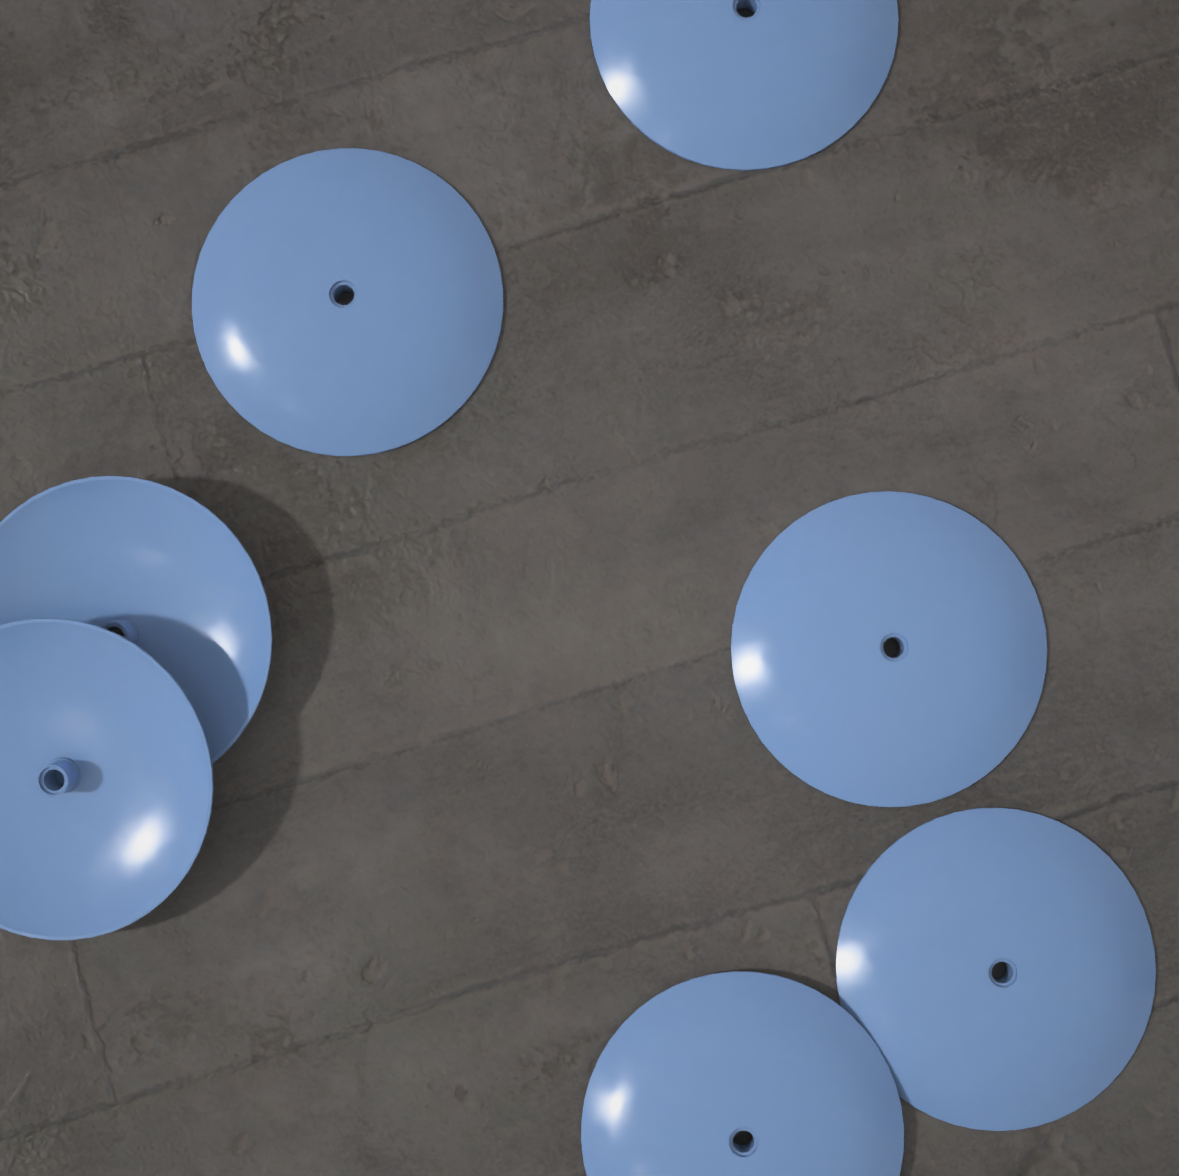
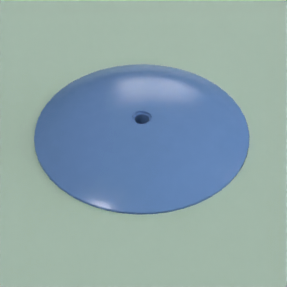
(740, 86)
(359, 371)
(160, 573)
(816, 662)
(133, 786)
(923, 954)
(734, 1059)

